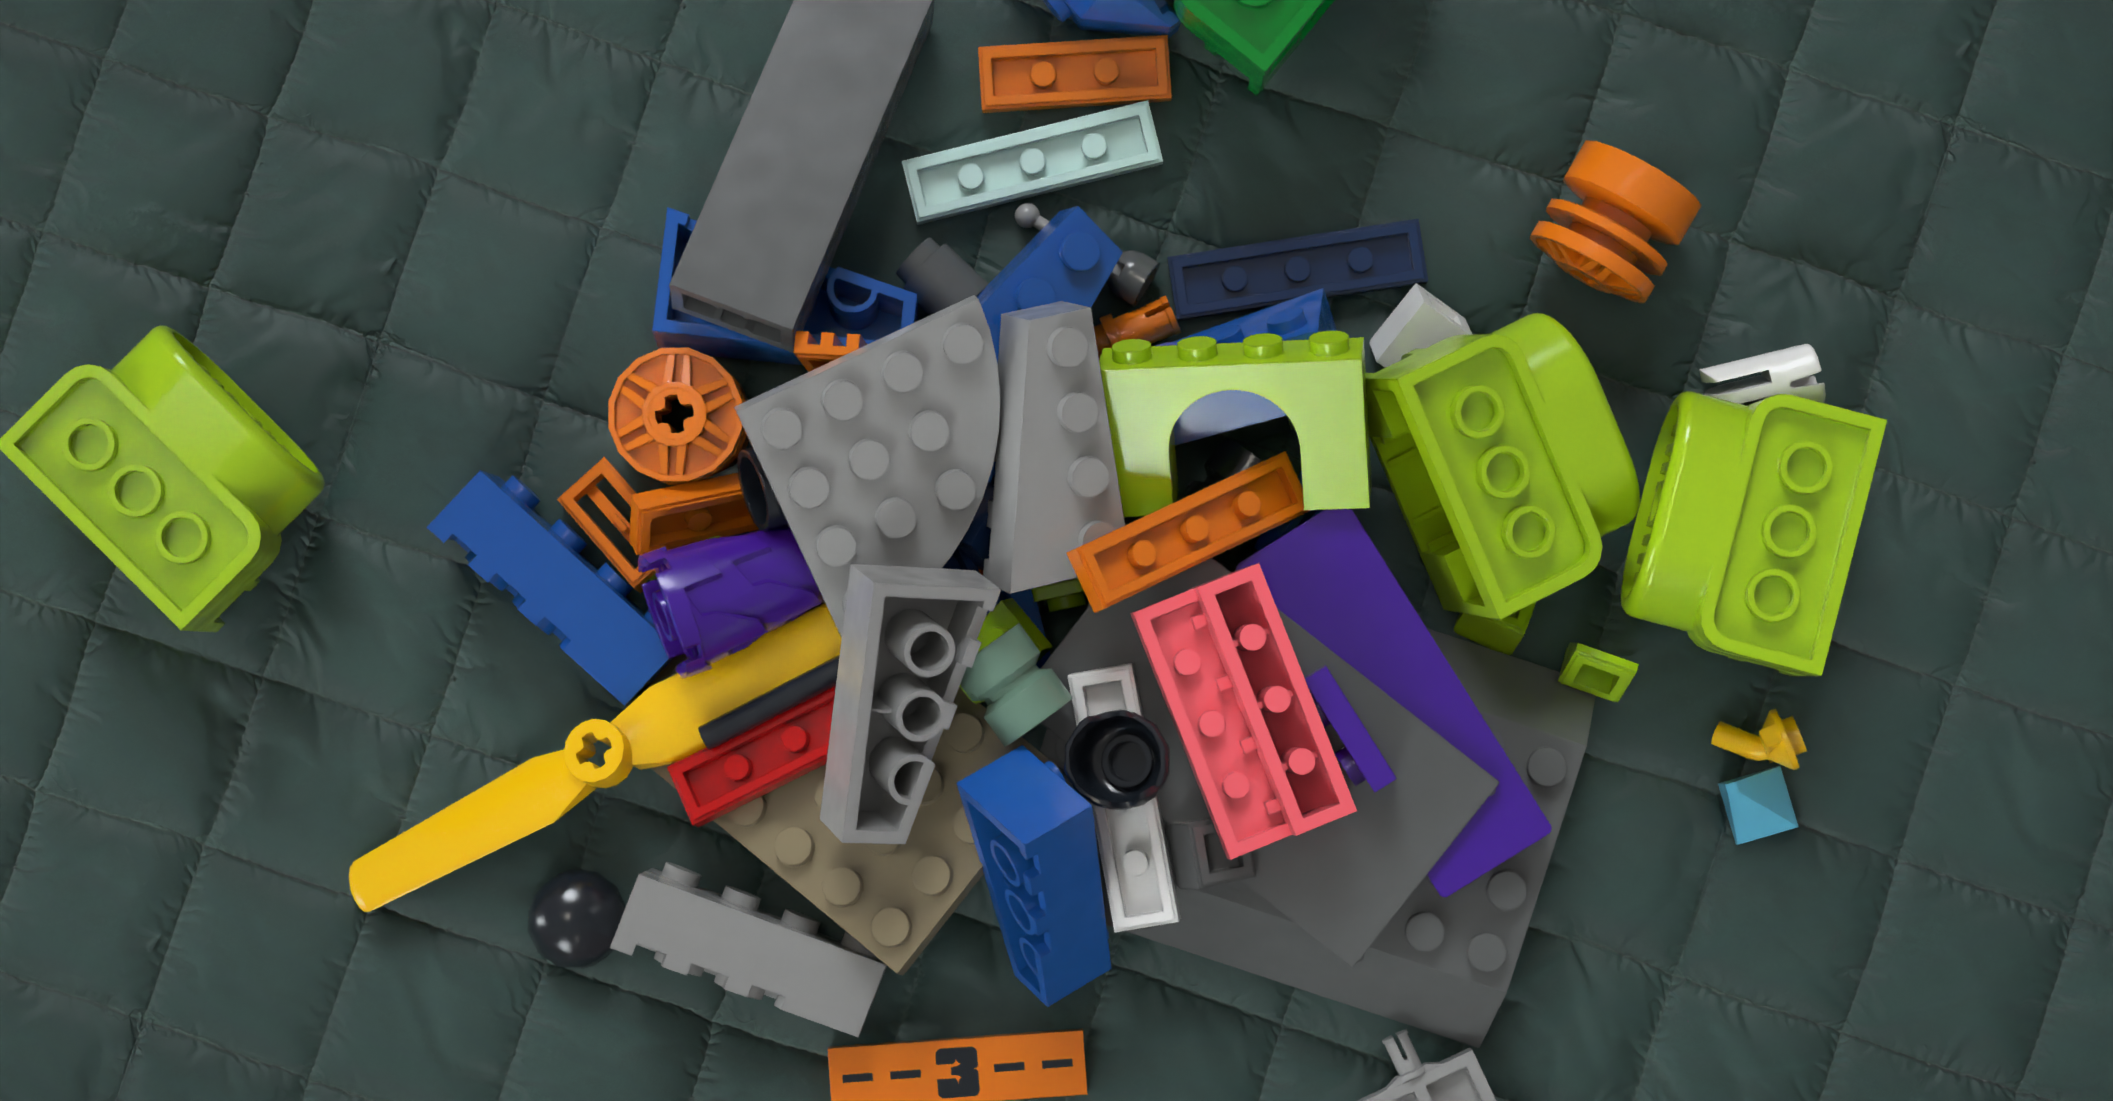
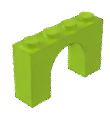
(1311, 380)

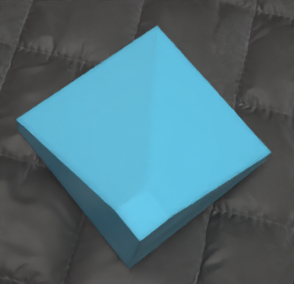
(1758, 805)

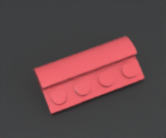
(1243, 711)

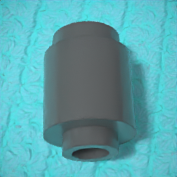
(939, 276)

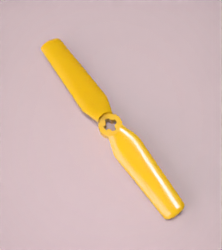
(647, 734)

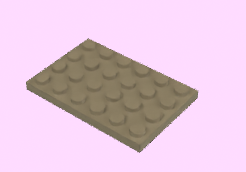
(878, 893)

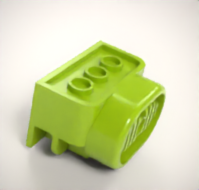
(1502, 463)
(168, 474)
(1752, 525)

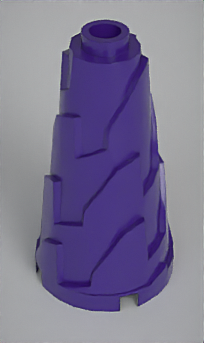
(725, 594)

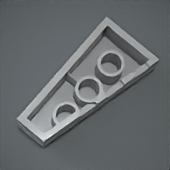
(895, 691)
(750, 948)

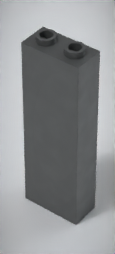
(799, 165)

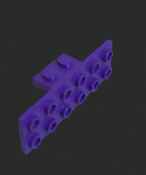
(1349, 600)

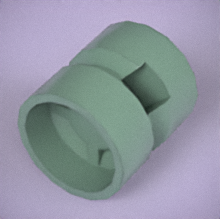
(1013, 685)

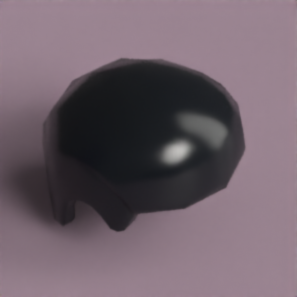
(1117, 760)
(575, 918)

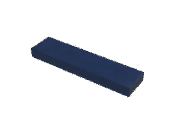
(1288, 268)

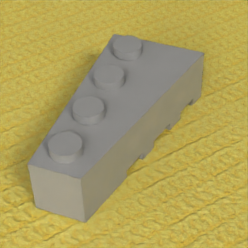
(1052, 448)

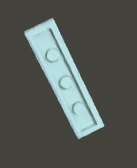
(1032, 162)

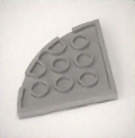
(883, 448)

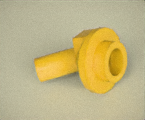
(1777, 741)

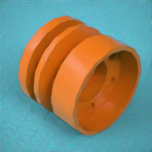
(1620, 211)
(709, 437)

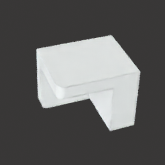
(1415, 324)

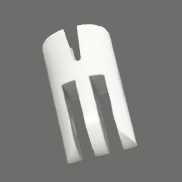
(1782, 372)

